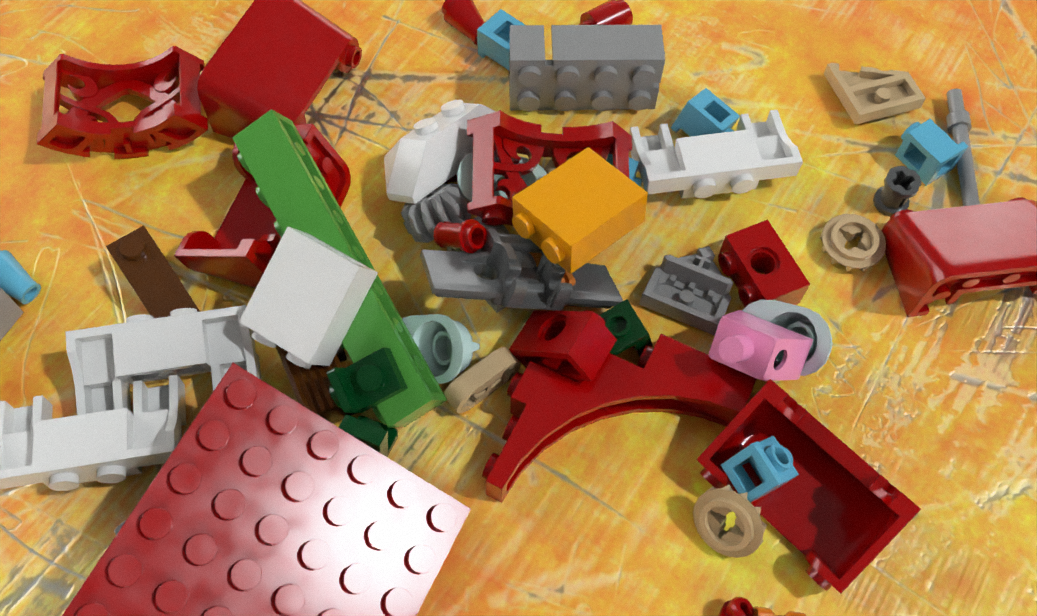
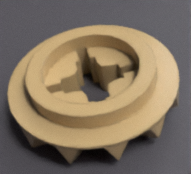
(849, 227)
(710, 520)

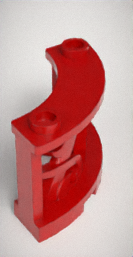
(161, 80)
(513, 136)

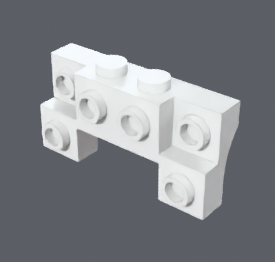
(716, 161)
(152, 349)
(90, 445)

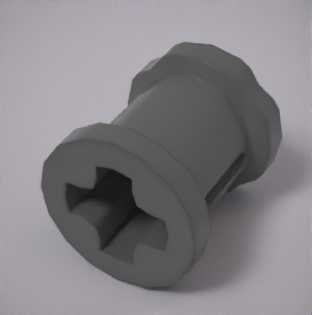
(898, 188)

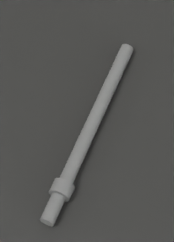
(959, 125)

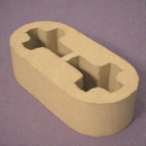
(482, 379)

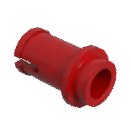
(467, 236)

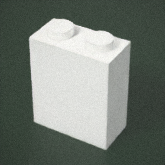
(307, 299)

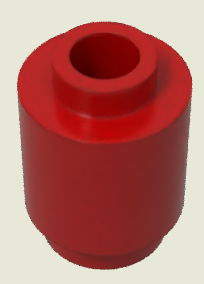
(609, 13)

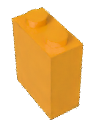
(579, 210)

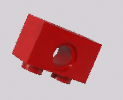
(763, 250)
(565, 342)

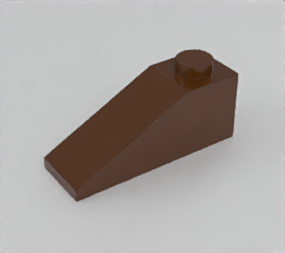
(150, 273)

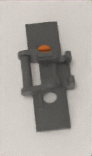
(541, 287)

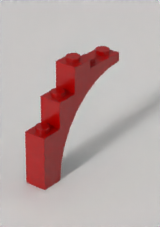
(664, 380)

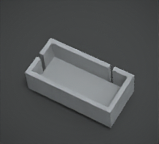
(589, 68)

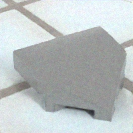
(689, 290)

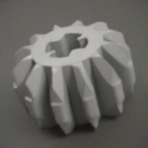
(440, 205)

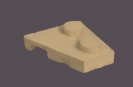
(874, 92)

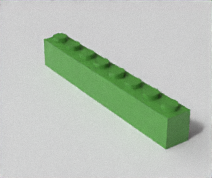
(302, 200)

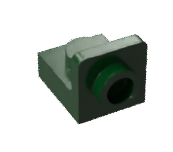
(626, 328)
(366, 382)
(370, 432)

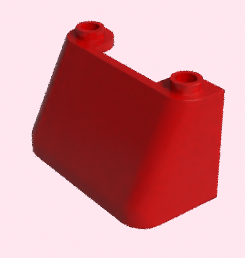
(273, 61)
(248, 231)
(961, 251)
(838, 504)

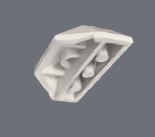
(430, 152)

